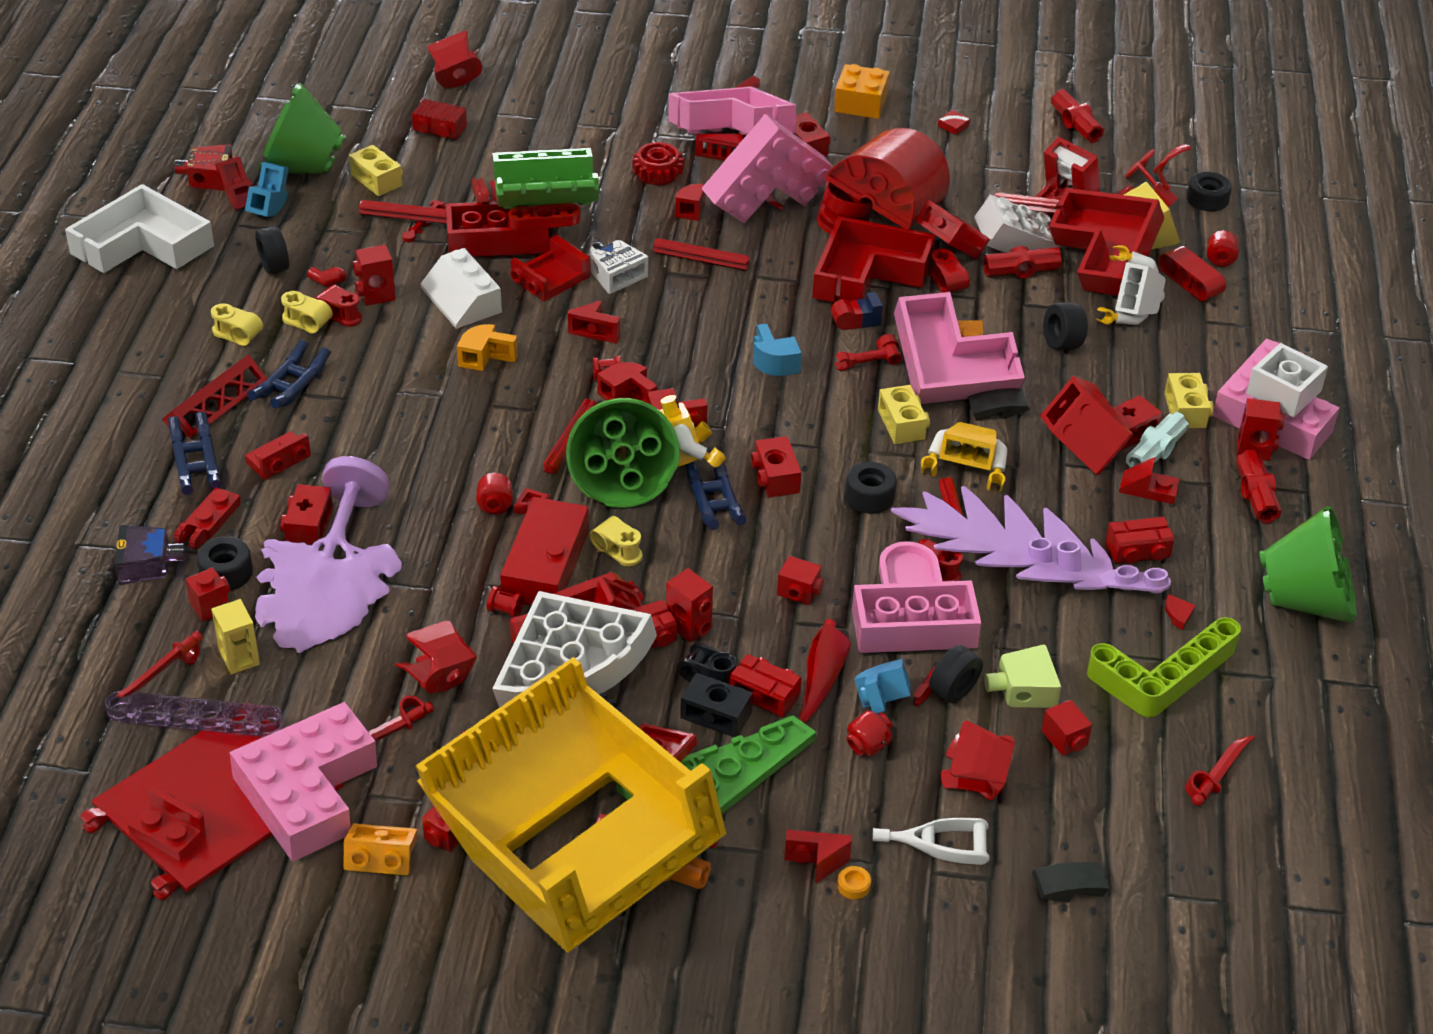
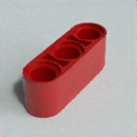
(1192, 273)

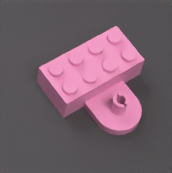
(914, 605)

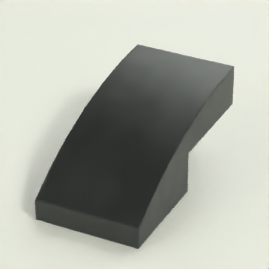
(1008, 401)
(1066, 879)

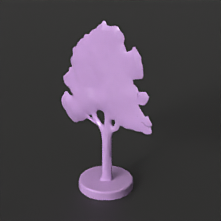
(313, 590)

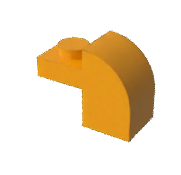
(483, 343)

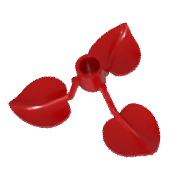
(1161, 189)

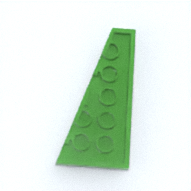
(748, 760)

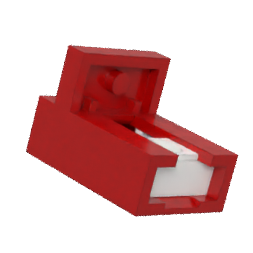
(1068, 168)

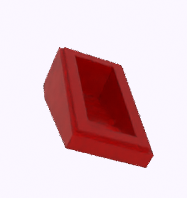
(727, 140)

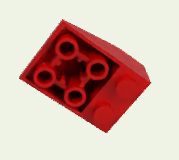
(1086, 423)

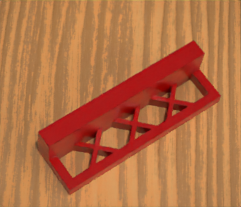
(214, 386)

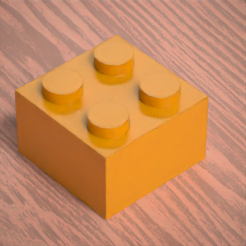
(861, 91)

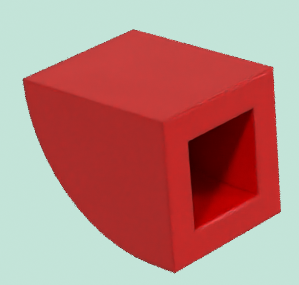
(690, 202)

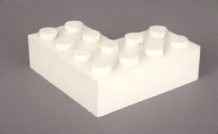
(138, 223)

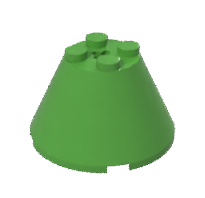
(304, 136)
(622, 452)
(1309, 570)

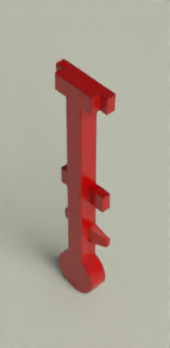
(409, 236)

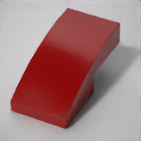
(234, 181)

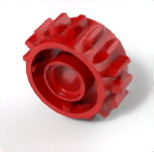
(658, 163)

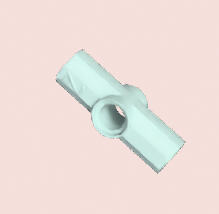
(1158, 441)

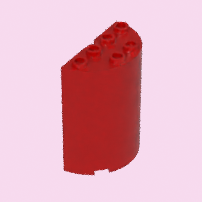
(896, 173)

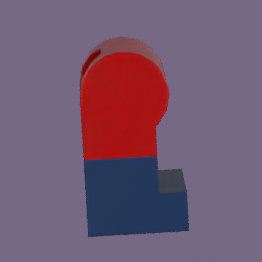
(858, 313)

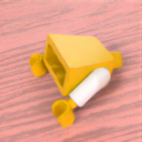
(688, 435)
(969, 446)

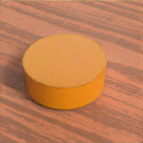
(854, 882)

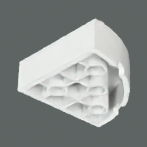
(558, 627)

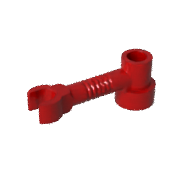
(887, 349)

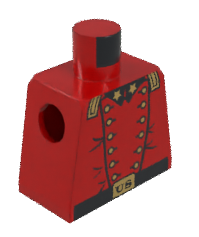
(202, 168)

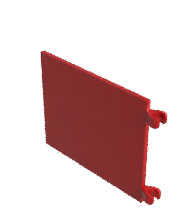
(199, 777)

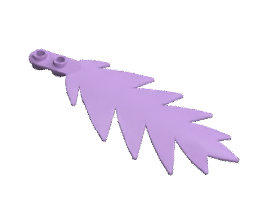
(1049, 559)

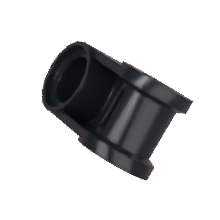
(707, 662)

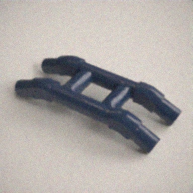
(291, 366)
(204, 444)
(720, 484)

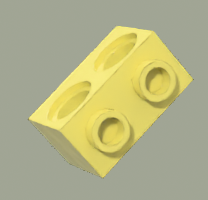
(375, 170)
(1188, 396)
(903, 414)
(235, 636)

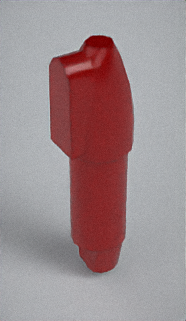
(923, 691)

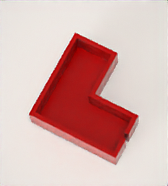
(1100, 222)
(867, 251)

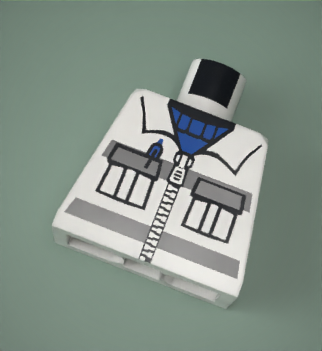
(617, 265)

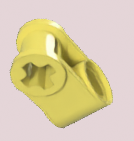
(306, 313)
(235, 326)
(618, 541)

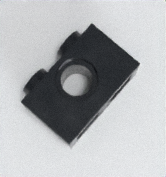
(716, 705)

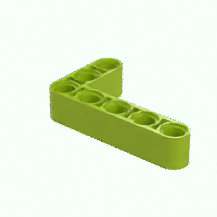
(1156, 690)

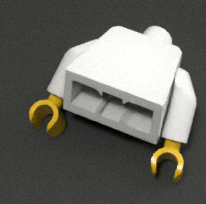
(1139, 291)

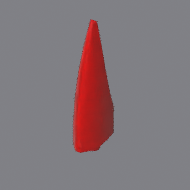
(823, 665)

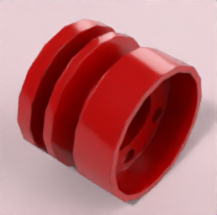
(839, 203)

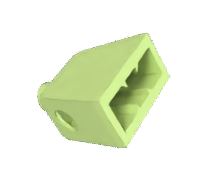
(1026, 678)

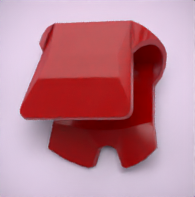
(455, 61)
(444, 660)
(978, 761)

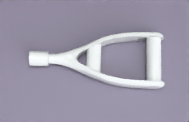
(927, 843)

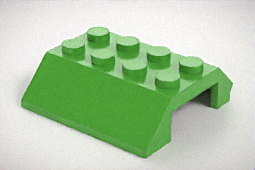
(545, 177)

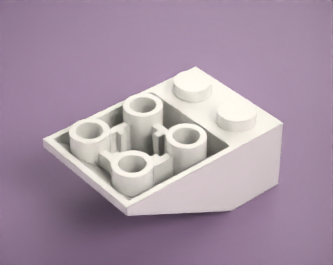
(1013, 225)

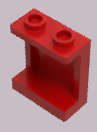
(952, 229)
(552, 271)

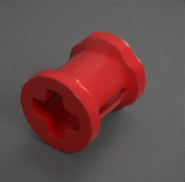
(603, 363)
(505, 602)

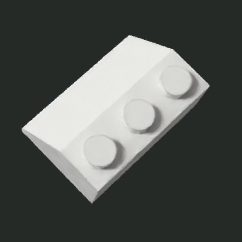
(462, 289)

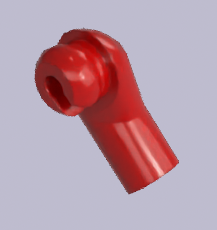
(328, 277)

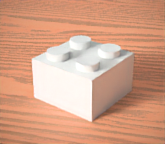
(1287, 378)

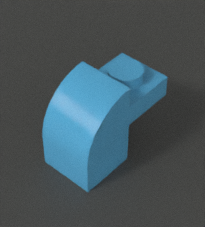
(270, 193)
(775, 356)
(883, 684)

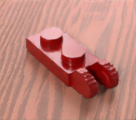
(207, 518)

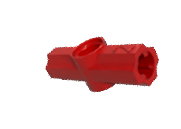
(1077, 116)
(1022, 262)
(1258, 486)

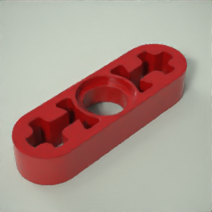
(558, 216)

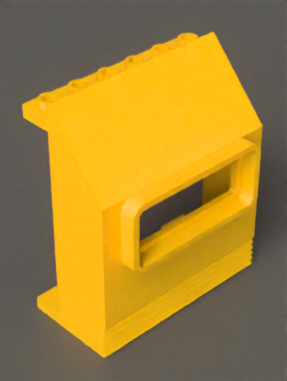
(538, 763)

